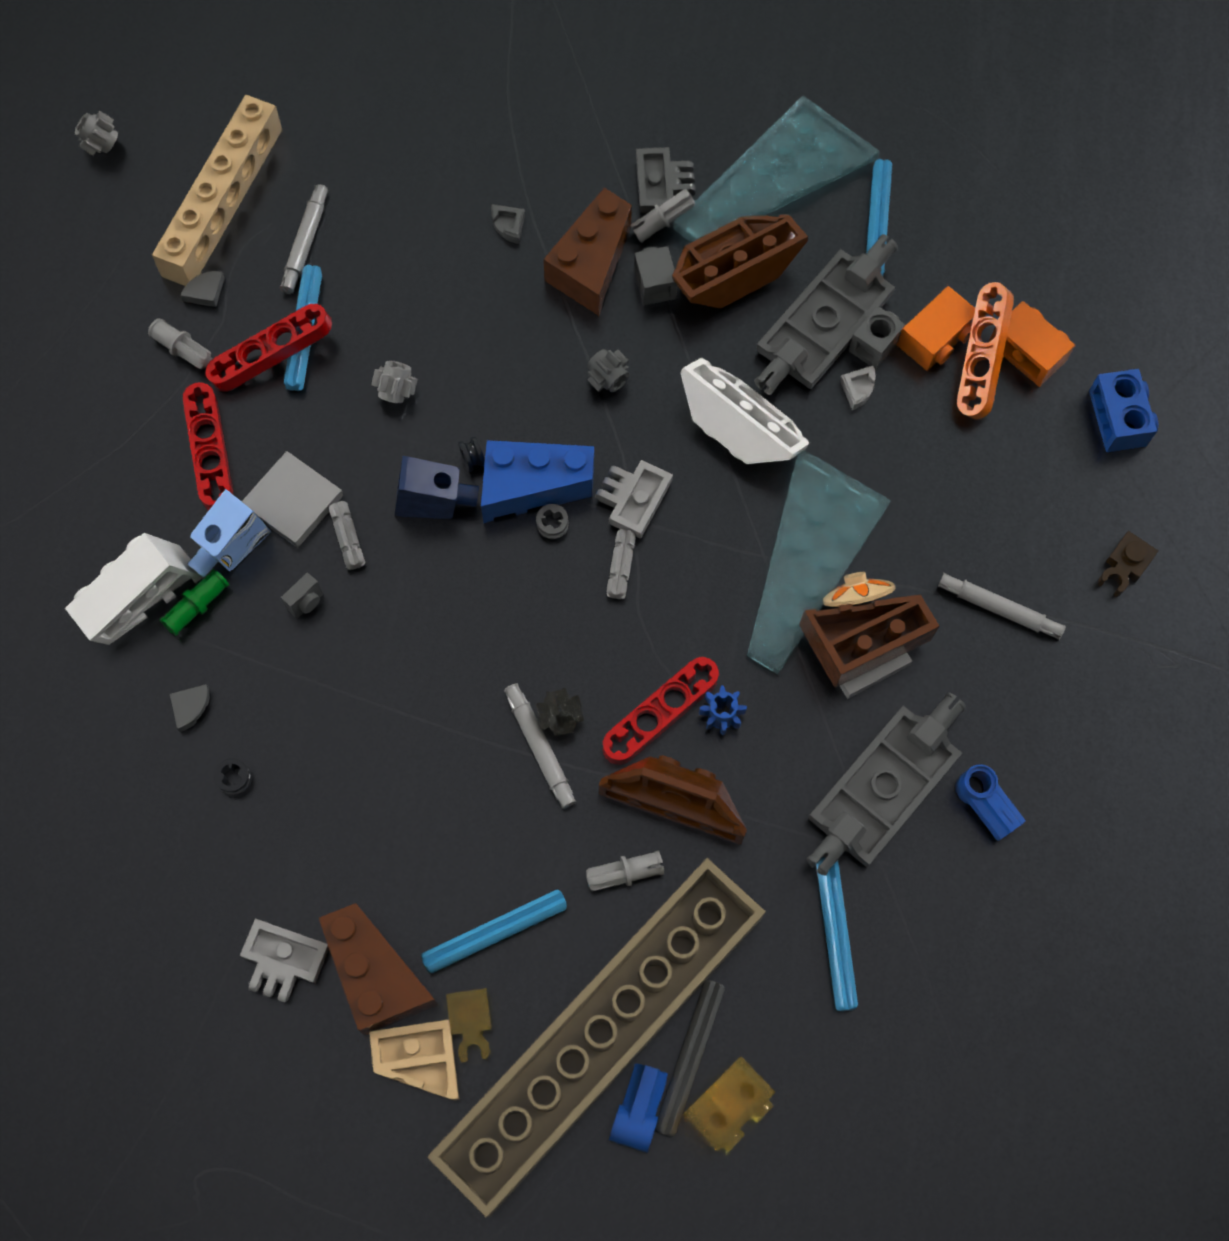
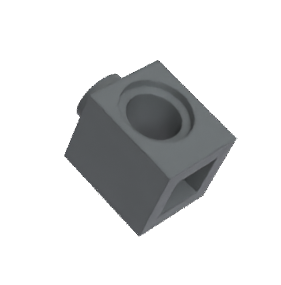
(654, 275)
(872, 348)

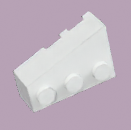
(129, 587)

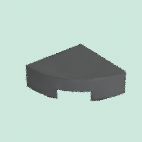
(508, 222)
(204, 289)
(189, 705)

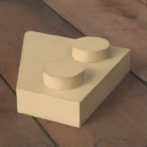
(417, 1057)

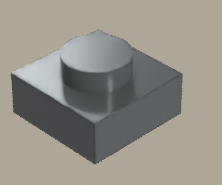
(302, 596)

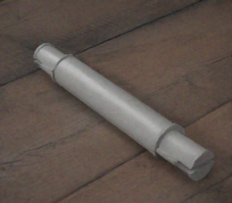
(304, 239)
(1001, 606)
(540, 746)

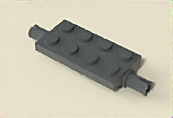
(825, 317)
(885, 785)

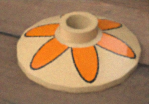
(858, 590)

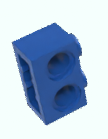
(1115, 410)

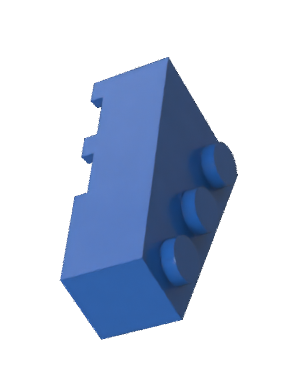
(534, 475)

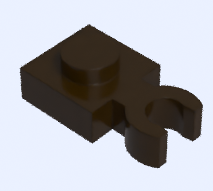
(1128, 561)

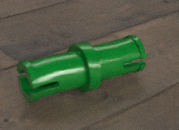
(194, 602)

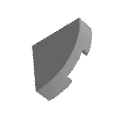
(858, 386)

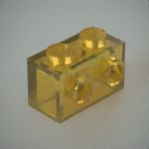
(729, 1105)

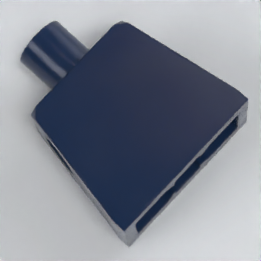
(431, 490)

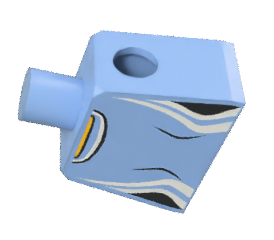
(226, 534)

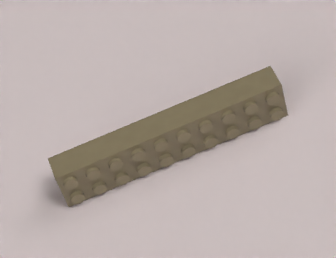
(596, 1038)

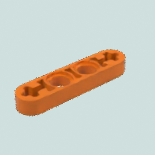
(979, 350)

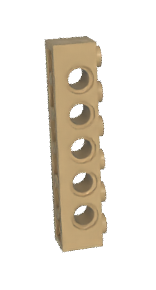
(217, 191)

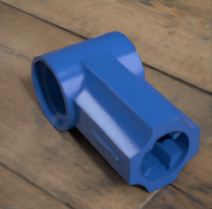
(992, 805)
(637, 1116)

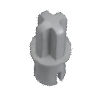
(662, 215)
(179, 343)
(625, 871)

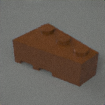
(589, 251)
(867, 635)
(371, 972)

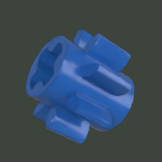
(721, 700)

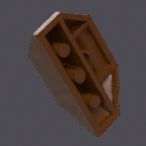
(738, 259)
(677, 795)

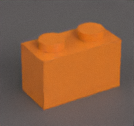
(937, 329)
(1035, 344)

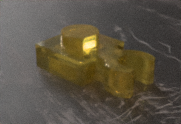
(470, 1015)

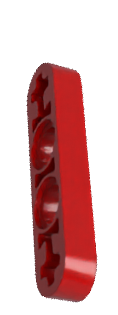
(271, 352)
(206, 446)
(657, 707)

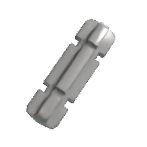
(346, 535)
(621, 564)

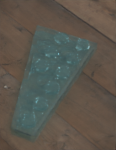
(784, 164)
(817, 540)

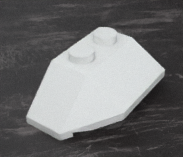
(739, 416)

